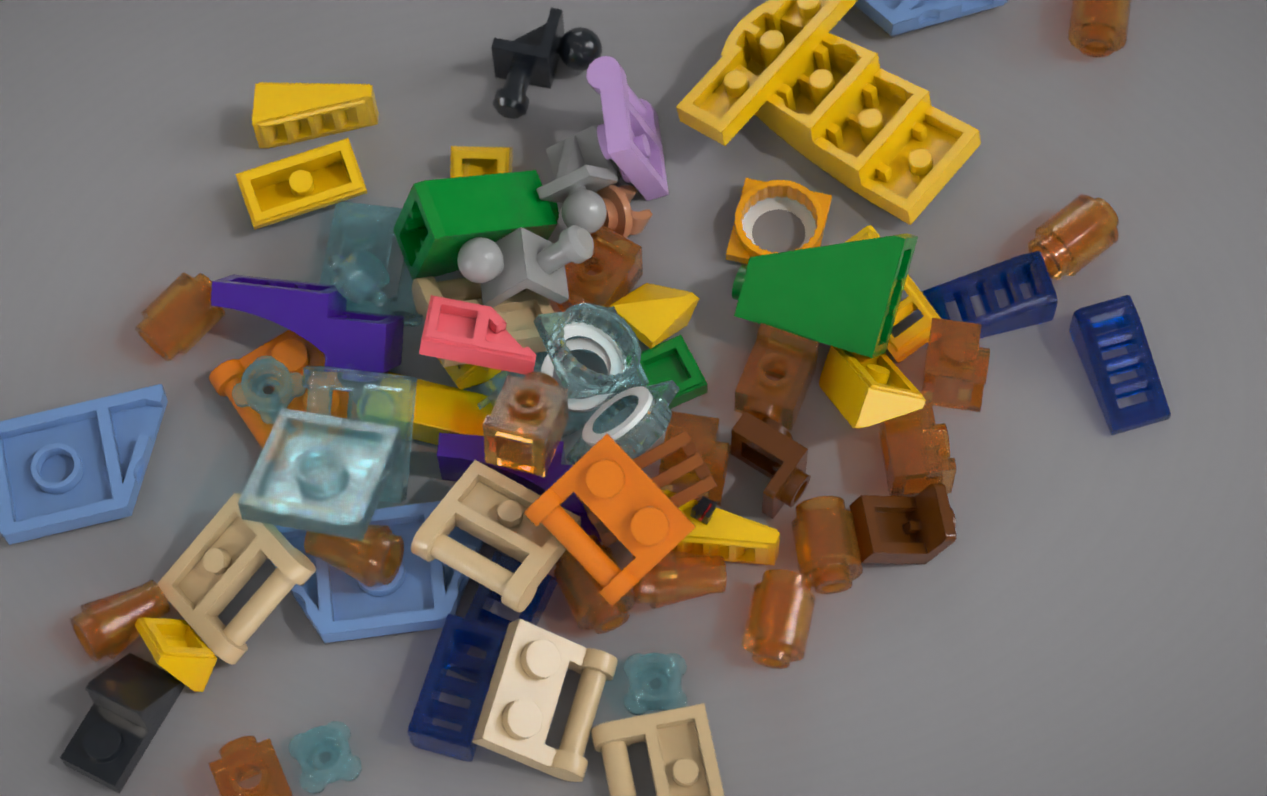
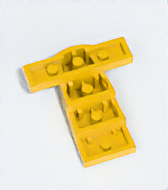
(831, 106)

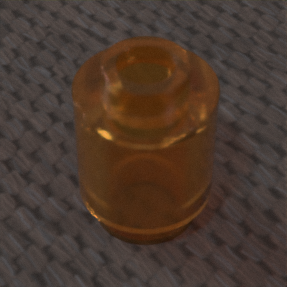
(1099, 26)
(1076, 235)
(179, 316)
(826, 544)
(583, 595)
(779, 618)

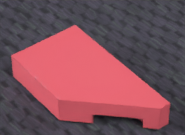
(472, 336)

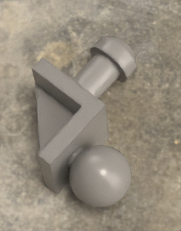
(579, 173)
(523, 262)

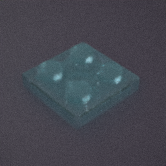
(321, 473)

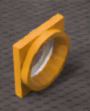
(764, 196)

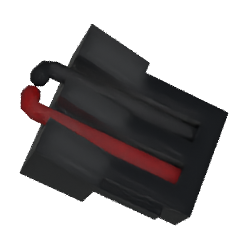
(704, 510)

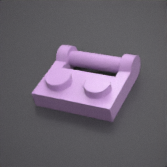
(629, 129)

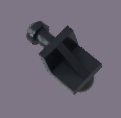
(535, 58)

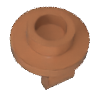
(619, 213)

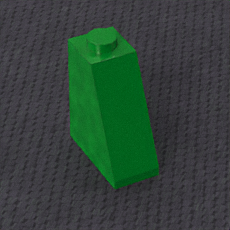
(451, 211)
(829, 292)

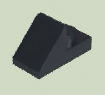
(125, 716)

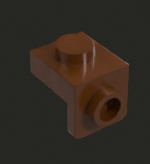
(773, 452)
(904, 527)

